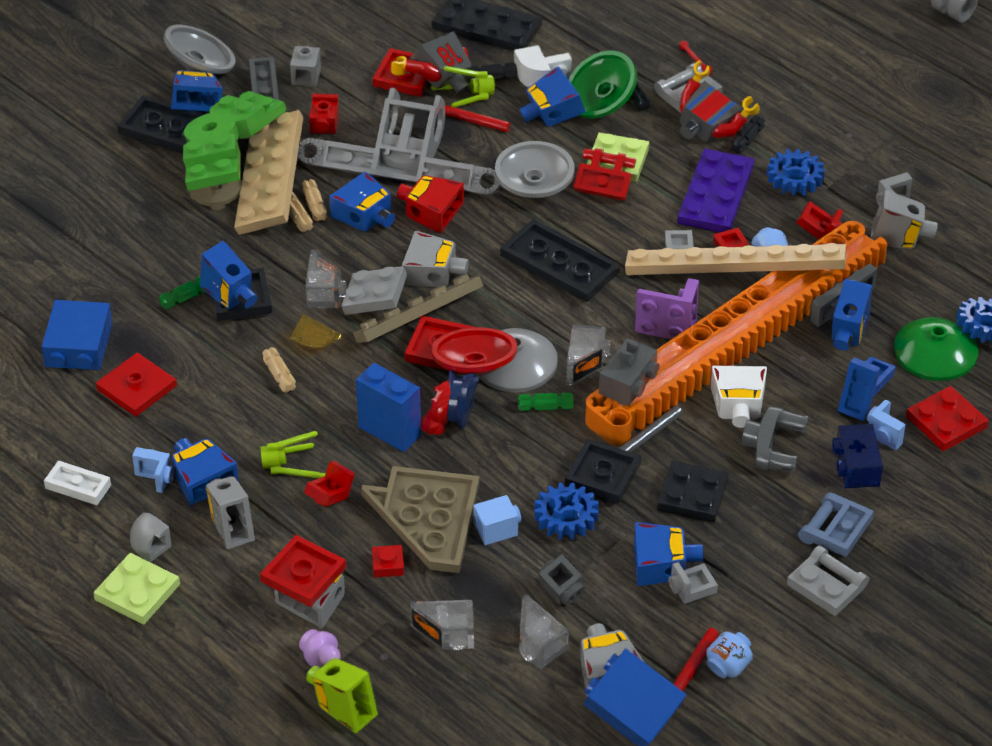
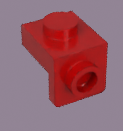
(818, 221)
(332, 487)

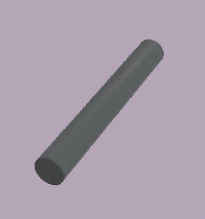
(652, 429)

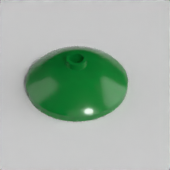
(604, 82)
(935, 349)

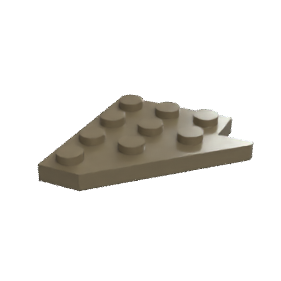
(428, 512)

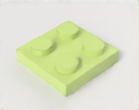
(632, 147)
(136, 588)

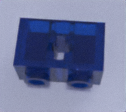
(858, 456)

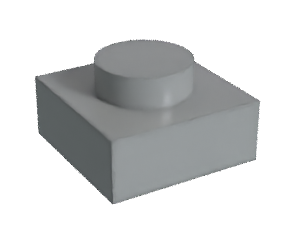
(679, 239)

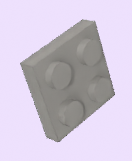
(374, 290)

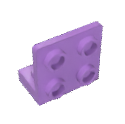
(667, 314)

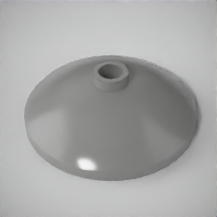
(198, 50)
(534, 169)
(530, 368)

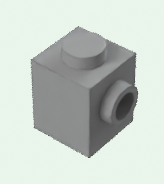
(305, 66)

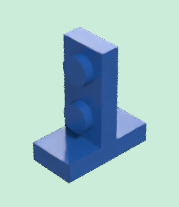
(862, 384)

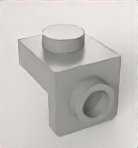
(897, 184)
(692, 582)

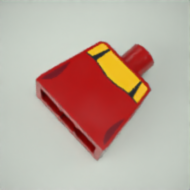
(432, 201)

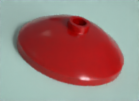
(474, 350)

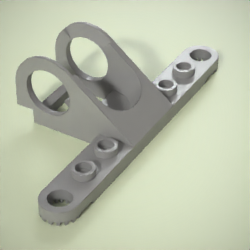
(400, 155)

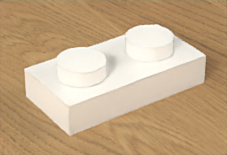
(77, 482)

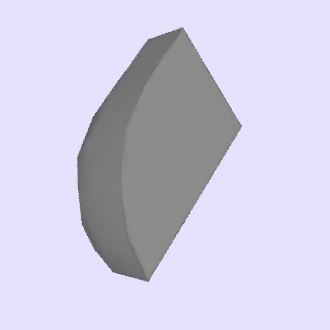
(149, 536)

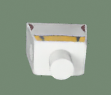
(738, 392)

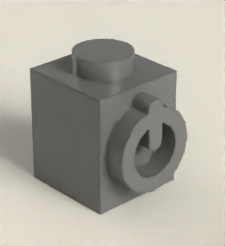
(561, 581)

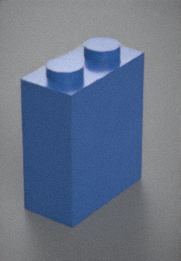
(77, 335)
(388, 407)
(633, 698)

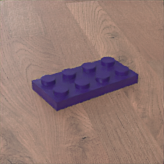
(716, 191)

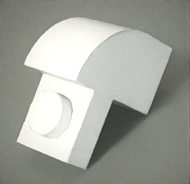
(533, 65)

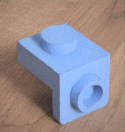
(886, 428)
(153, 465)

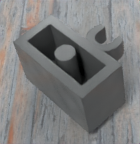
(628, 372)

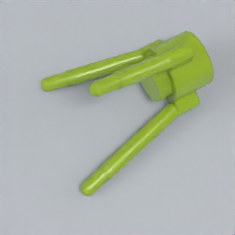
(481, 85)
(275, 455)

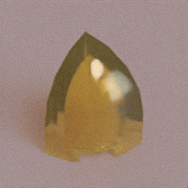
(314, 334)

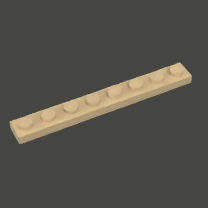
(736, 259)

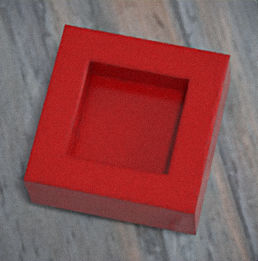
(730, 238)
(388, 561)

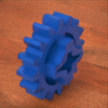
(795, 172)
(976, 318)
(566, 511)

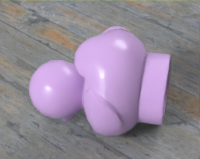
(319, 647)

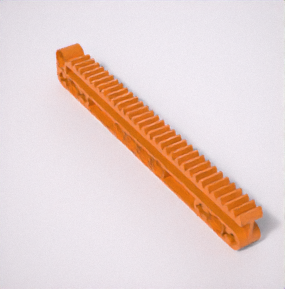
(729, 335)

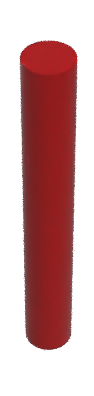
(477, 118)
(696, 659)

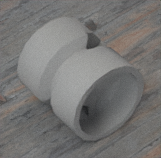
(957, 9)

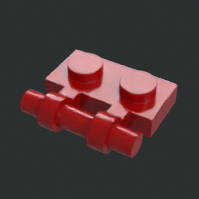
(604, 181)

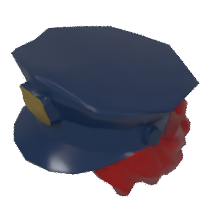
(451, 404)

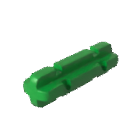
(181, 293)
(546, 401)

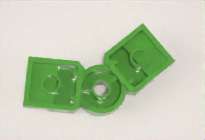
(211, 139)

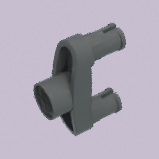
(762, 434)

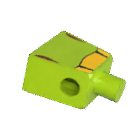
(344, 693)

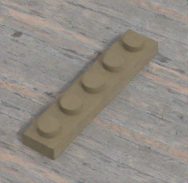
(417, 307)

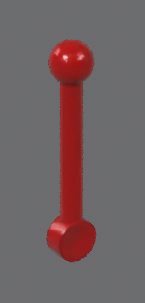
(685, 47)

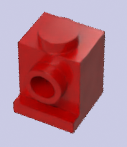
(324, 114)

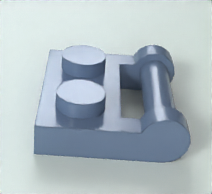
(843, 530)

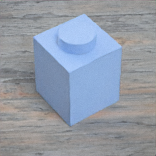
(496, 519)

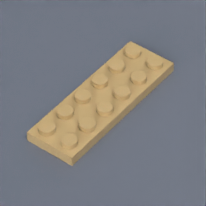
(269, 174)

